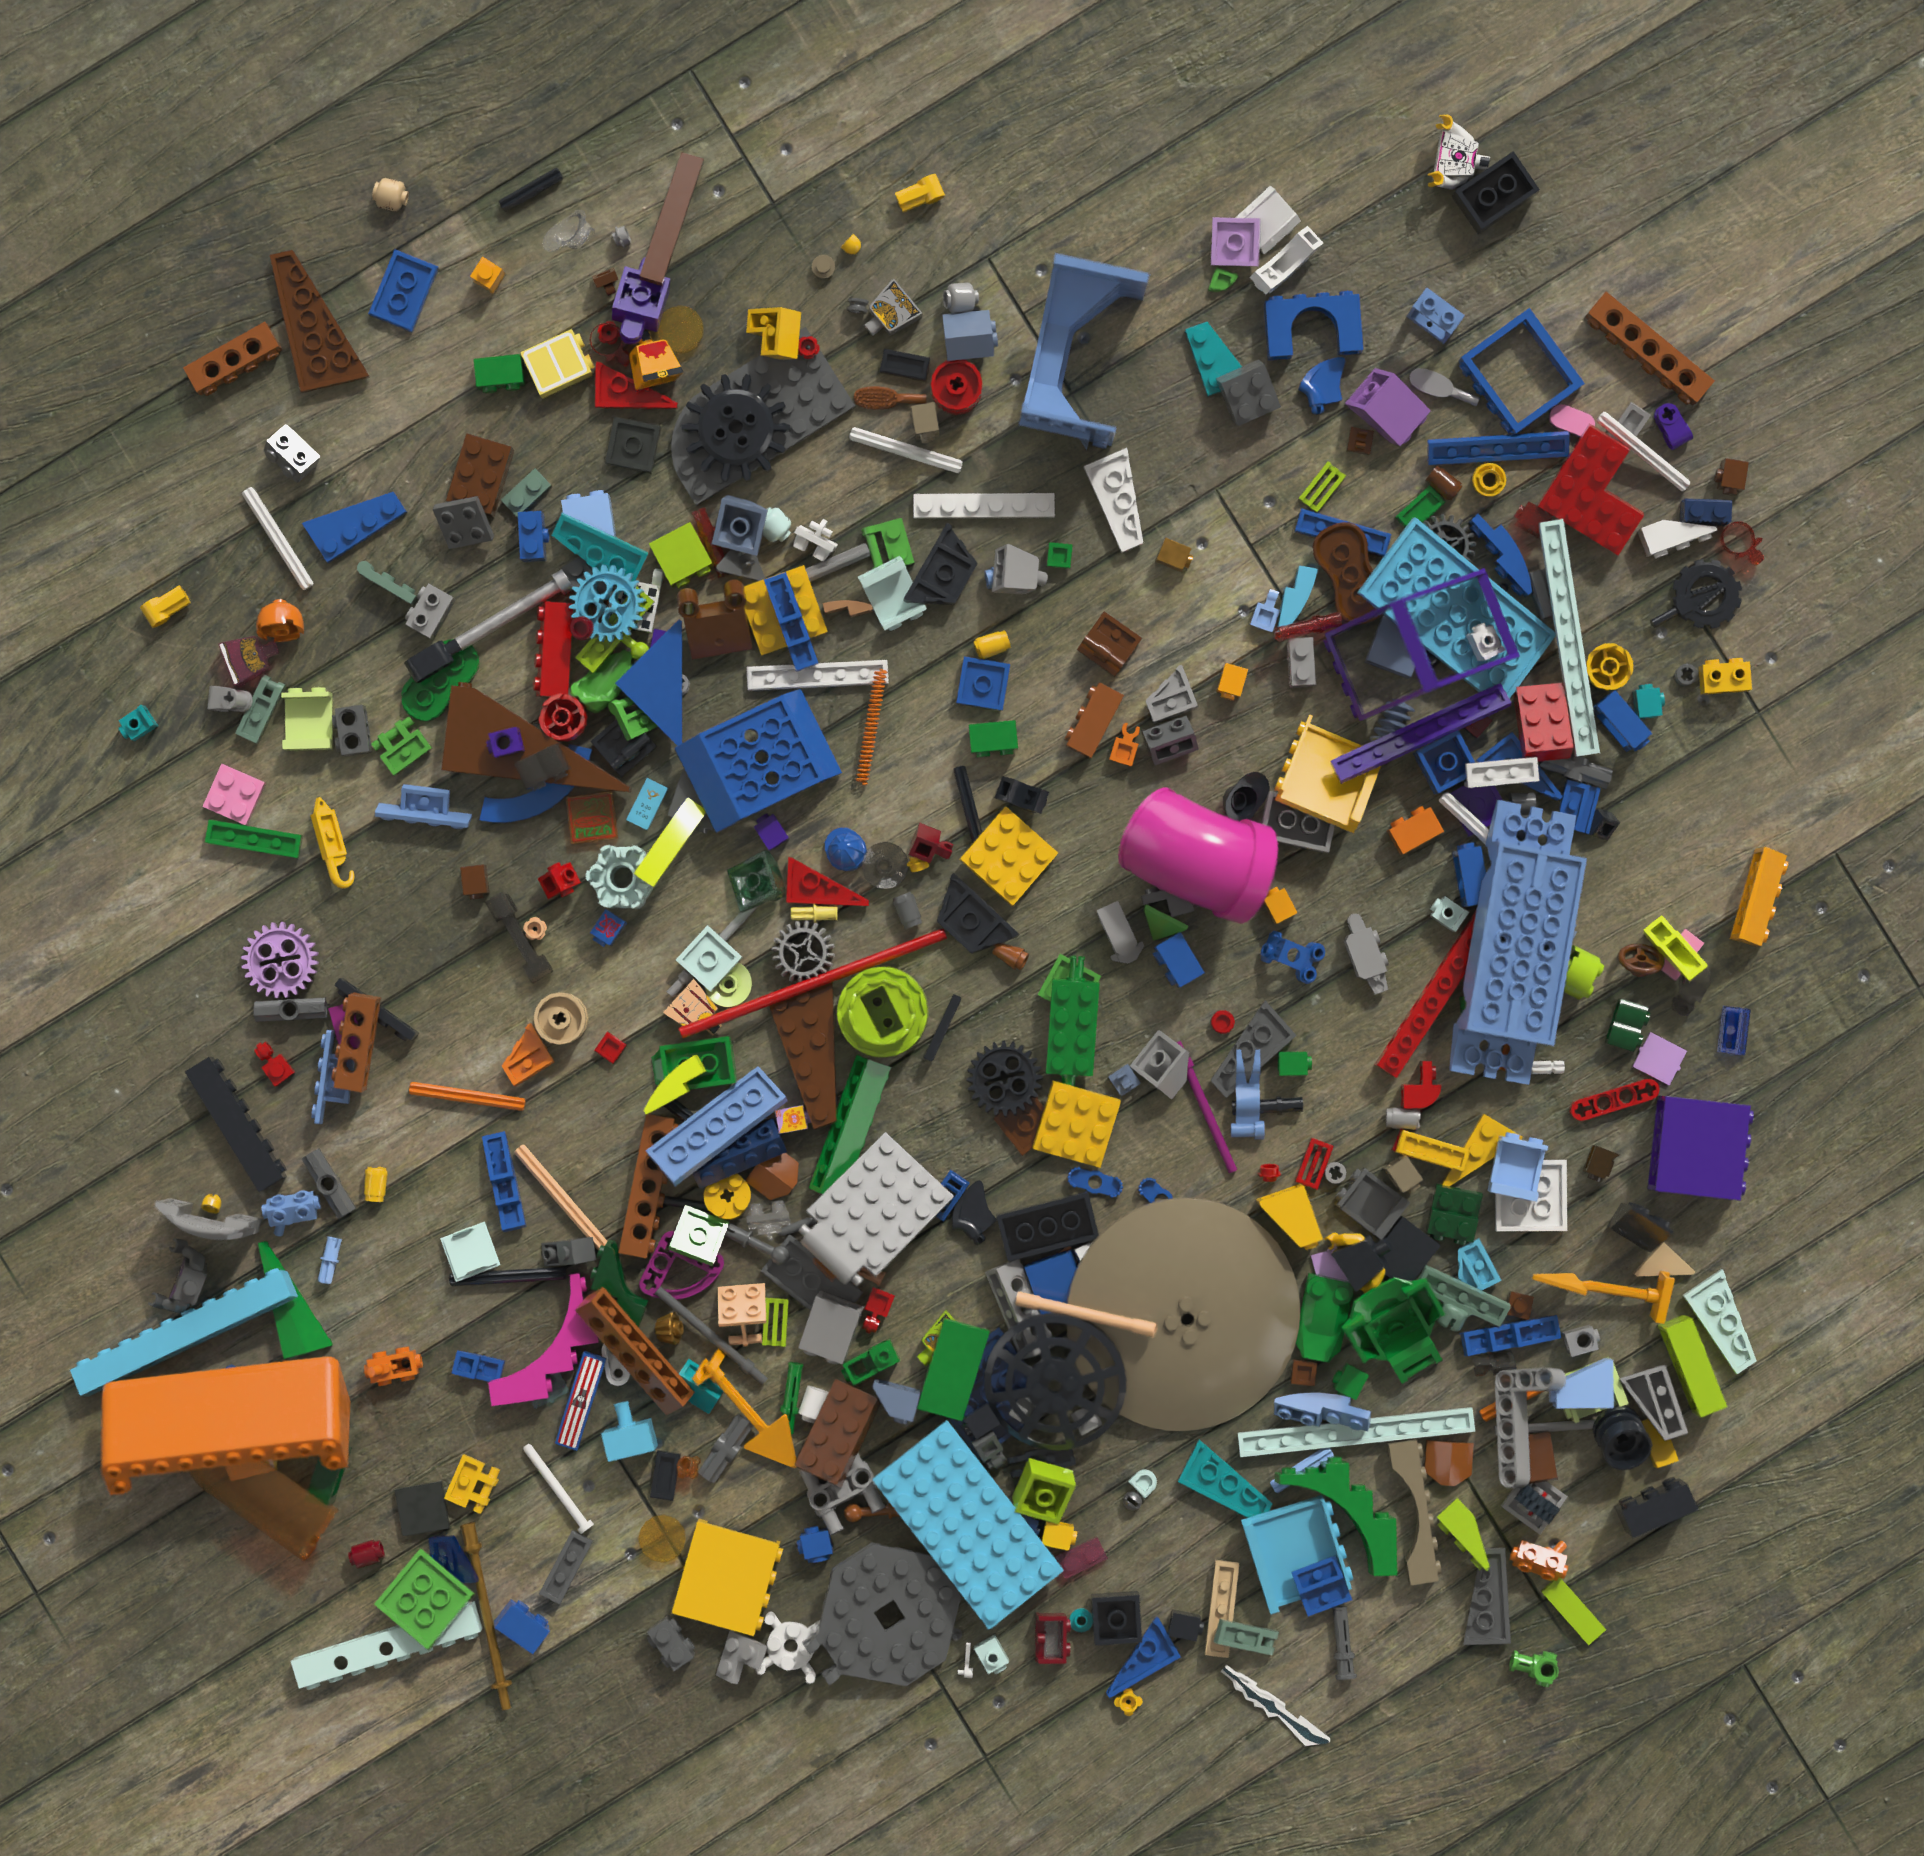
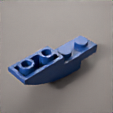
(1511, 562)

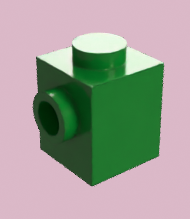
(1349, 1381)

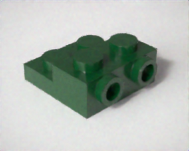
(1454, 1214)

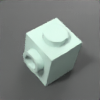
(992, 1655)

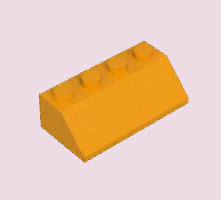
(1759, 896)

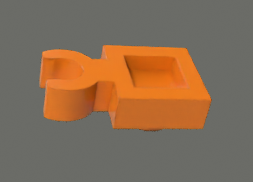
(1124, 749)

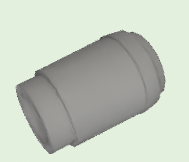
(1403, 1118)

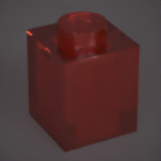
(1529, 517)

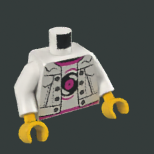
(1455, 156)

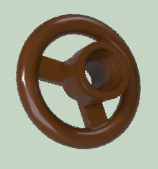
(1641, 964)

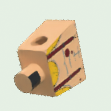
(692, 1006)

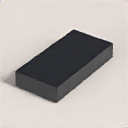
(904, 365)
(665, 1475)

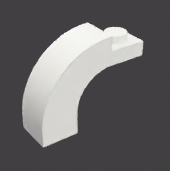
(1286, 261)

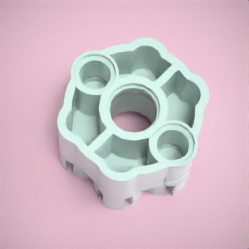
(602, 877)

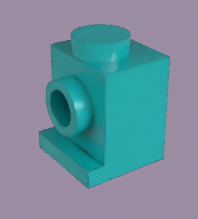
(145, 723)

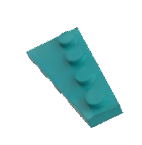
(599, 547)
(1220, 1482)

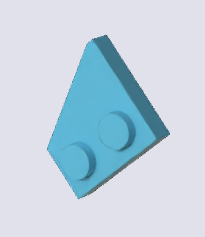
(1476, 1266)

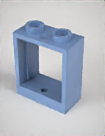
(1438, 312)

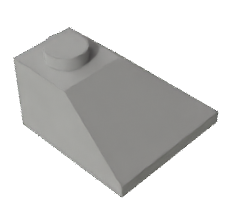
(1163, 1064)

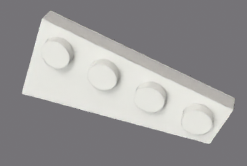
(1115, 492)

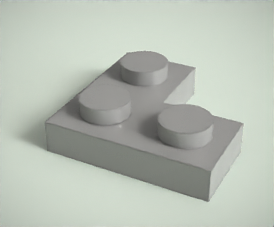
(737, 1652)

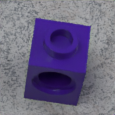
(516, 742)
(770, 831)

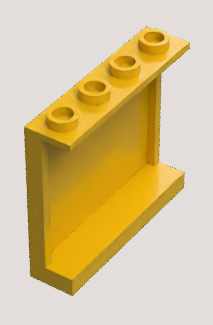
(1313, 785)
(727, 1578)

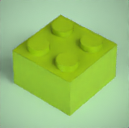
(1043, 1491)

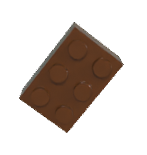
(481, 472)

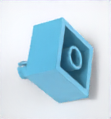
(629, 1436)

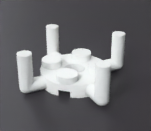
(777, 1652)

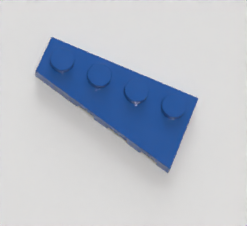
(348, 527)

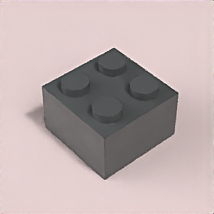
(1248, 392)

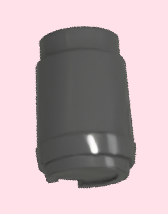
(907, 910)

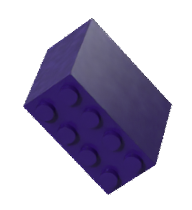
(1700, 1147)

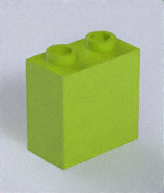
(681, 555)

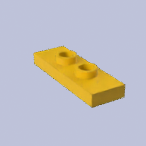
(1432, 1151)

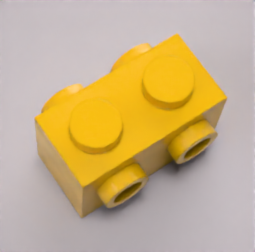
(1725, 677)

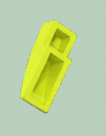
(1675, 948)
(675, 1084)

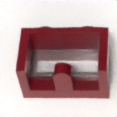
(1051, 1638)

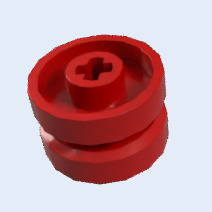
(960, 373)

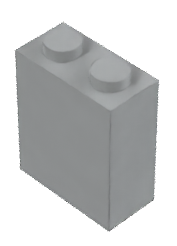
(830, 1328)

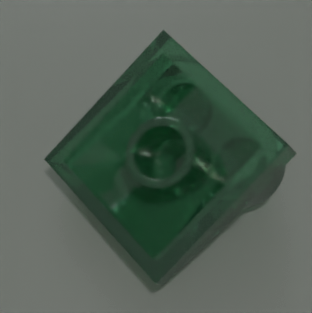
(756, 881)

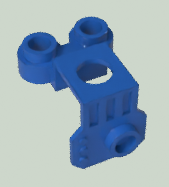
(1277, 949)

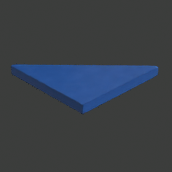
(656, 683)

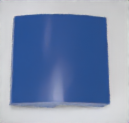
(1321, 1585)

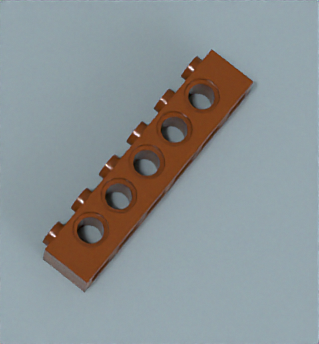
(1662, 350)
(629, 1242)
(634, 1351)

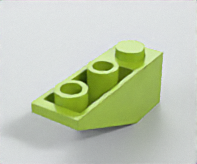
(1463, 1526)

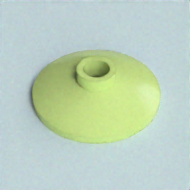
(738, 993)

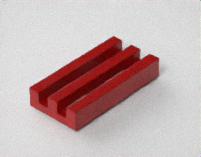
(1306, 1182)

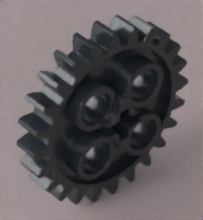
(998, 1058)

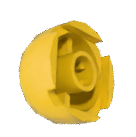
(1609, 666)

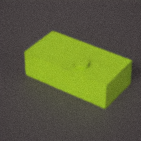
(1692, 1365)

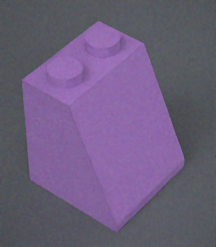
(1388, 406)

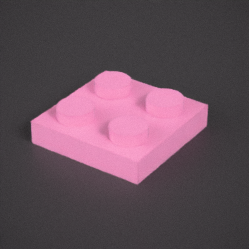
(234, 794)

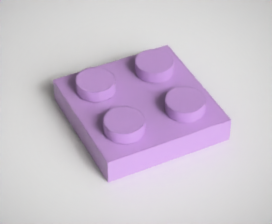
(1235, 241)

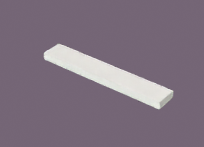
(817, 676)

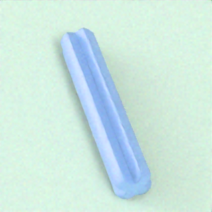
(1311, 1461)

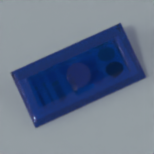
(1734, 1030)

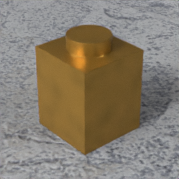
(1174, 555)

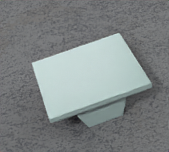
(470, 1251)

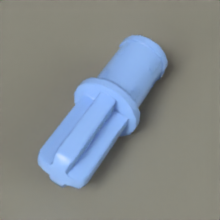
(329, 1260)

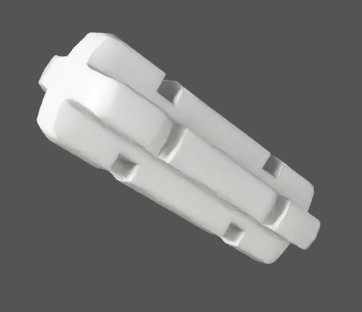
(1547, 1067)

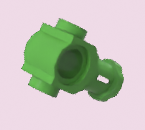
(1533, 1666)

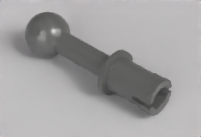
(779, 1254)

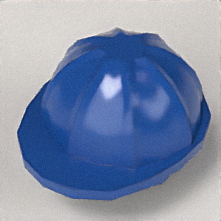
(845, 849)

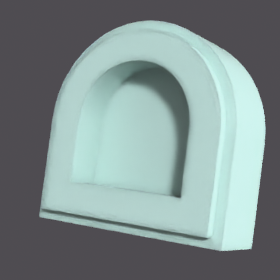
(1144, 1482)

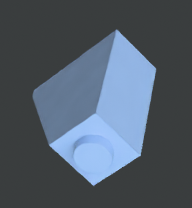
(1587, 1387)

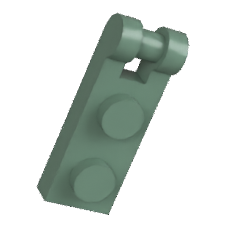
(386, 581)
(260, 712)
(1245, 1637)

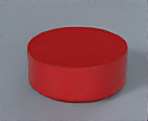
(1222, 1021)

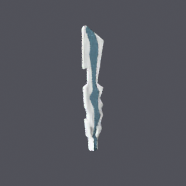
(1302, 1728)

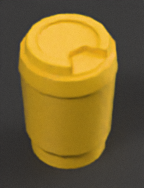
(991, 644)
(375, 1184)

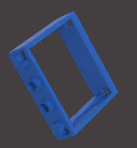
(1551, 350)

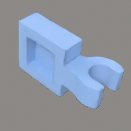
(1265, 614)

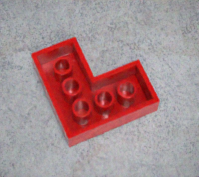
(1581, 496)

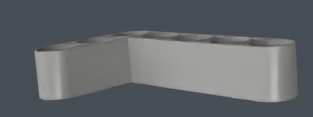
(1517, 1417)

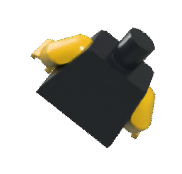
(1360, 1259)

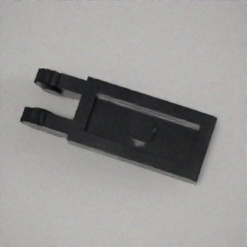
(1055, 1457)

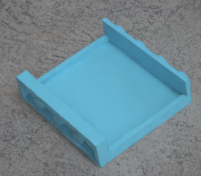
(1289, 1541)

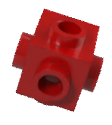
(564, 880)

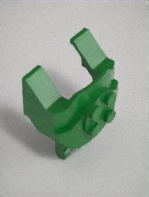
(1396, 1326)

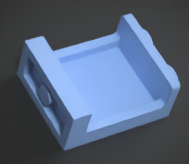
(1517, 1167)

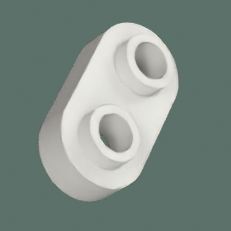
(611, 1365)

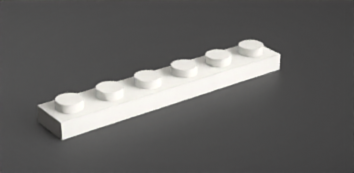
(984, 505)

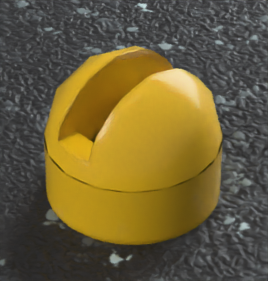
(852, 245)
(211, 1204)

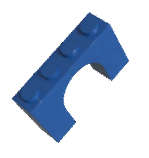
(1341, 309)

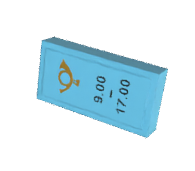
(647, 804)

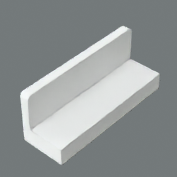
(1501, 772)

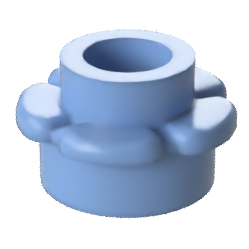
(989, 577)

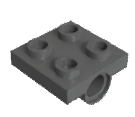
(463, 522)

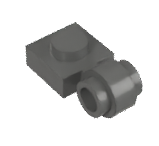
(990, 1450)

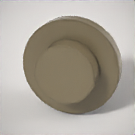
(823, 266)

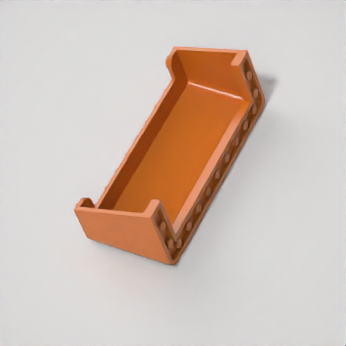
(224, 1419)

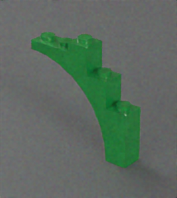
(1376, 1531)

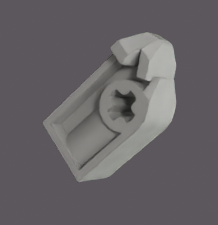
(1119, 933)

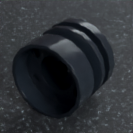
(1622, 1438)

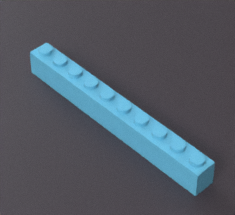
(184, 1332)

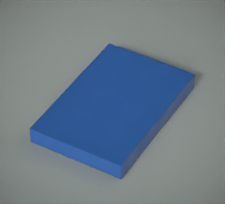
(403, 290)

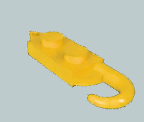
(330, 841)

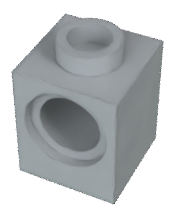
(1570, 1340)

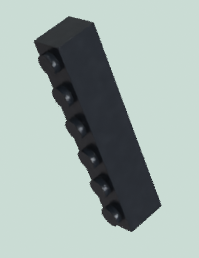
(236, 1124)

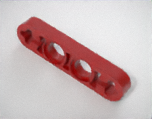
(1615, 1102)

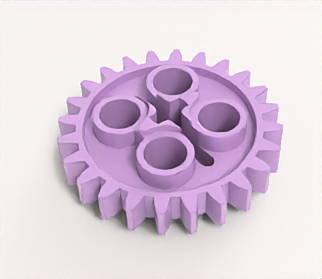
(276, 939)

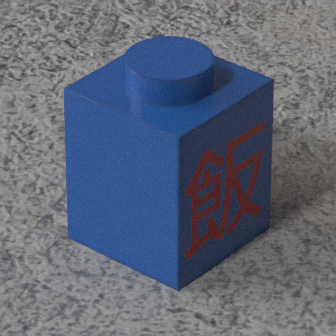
(607, 928)

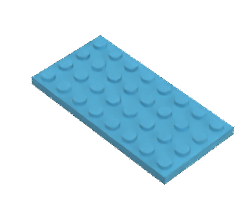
(1445, 617)
(967, 1524)

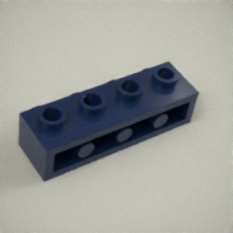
(751, 1149)

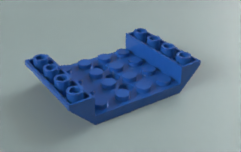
(725, 767)

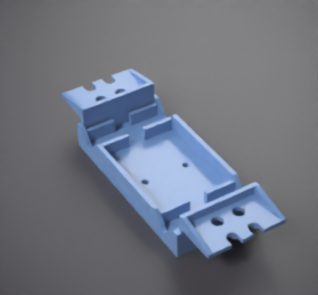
(1517, 985)

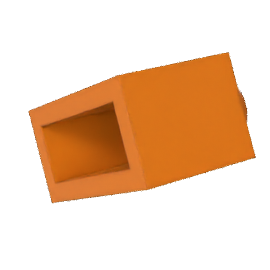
(1415, 830)

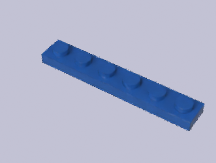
(1498, 448)

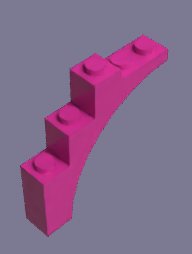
(532, 1381)

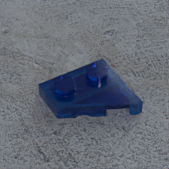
(451, 1556)

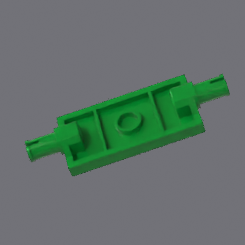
(1072, 1025)

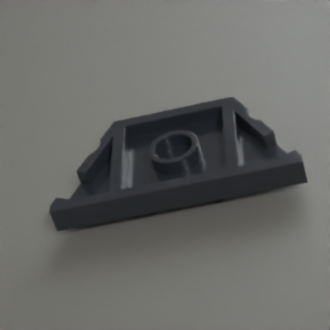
(943, 572)
(972, 919)

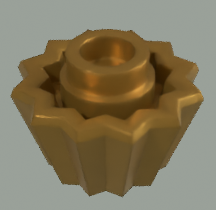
(669, 1328)

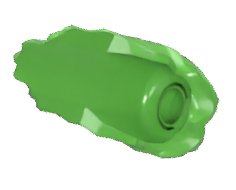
(599, 688)

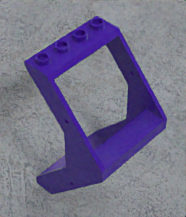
(1415, 645)

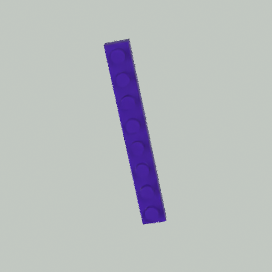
(1420, 733)

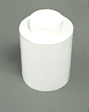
(812, 1403)

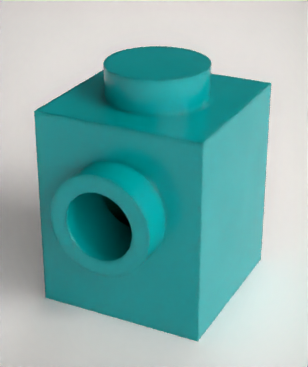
(1648, 701)

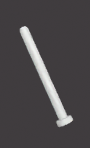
(558, 1489)

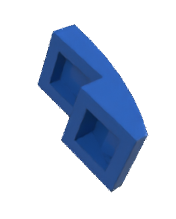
(477, 1366)

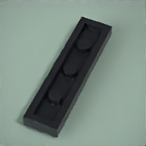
(385, 1017)

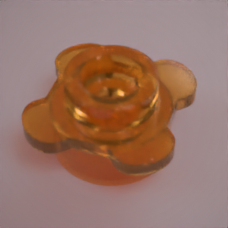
(684, 1464)

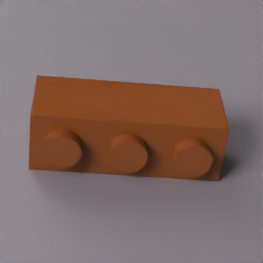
(1093, 720)

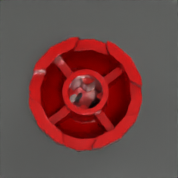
(563, 717)

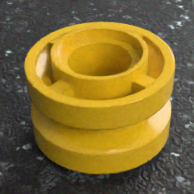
(1500, 479)

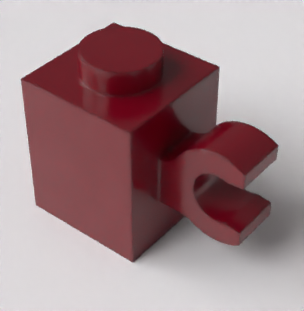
(926, 844)

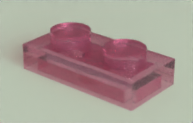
(1081, 1557)

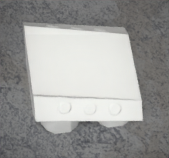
(1275, 216)

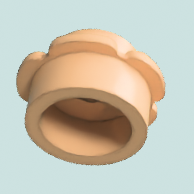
(541, 928)

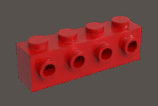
(554, 649)

